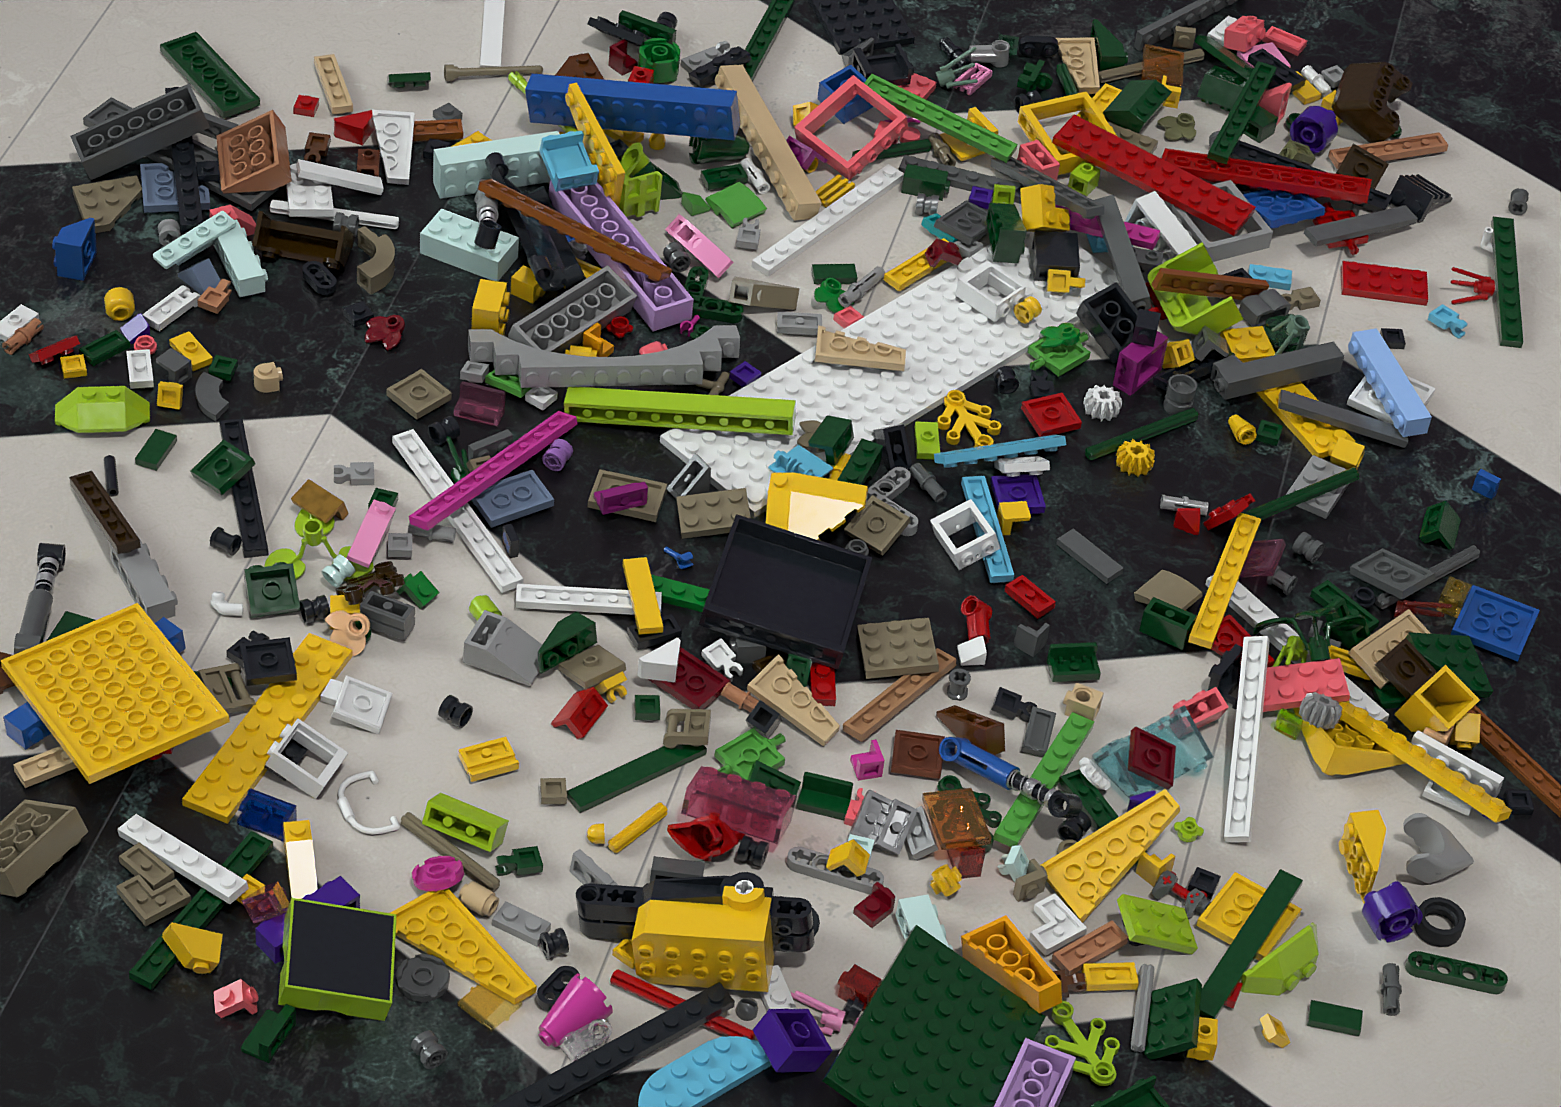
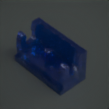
(266, 814)

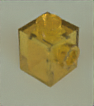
(1454, 593)

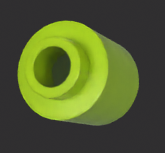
(482, 603)

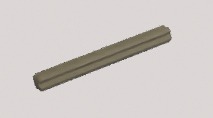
(446, 848)

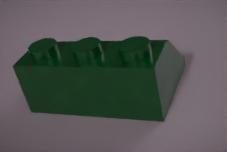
(1137, 104)

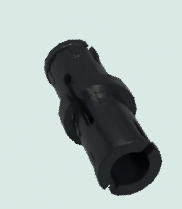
(953, 52)

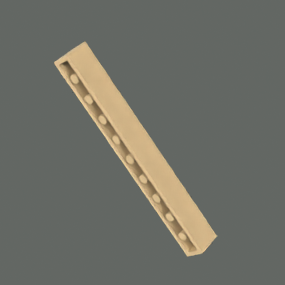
(770, 145)

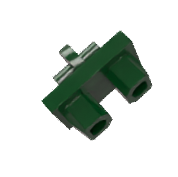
(1034, 77)

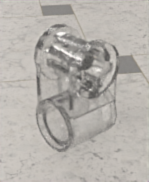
(585, 1040)

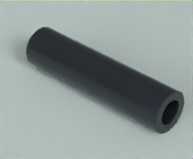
(111, 475)

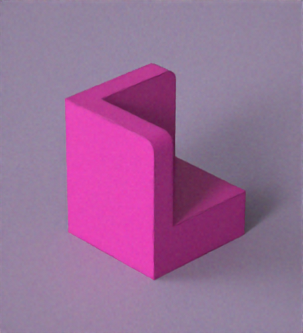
(868, 764)

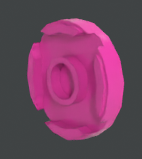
(438, 873)

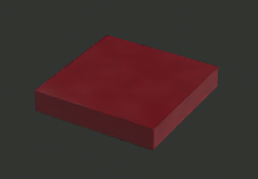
(1151, 758)

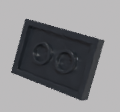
(619, 31)

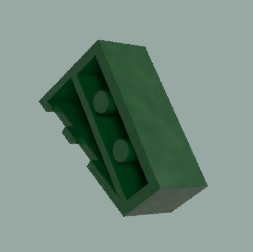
(1005, 232)

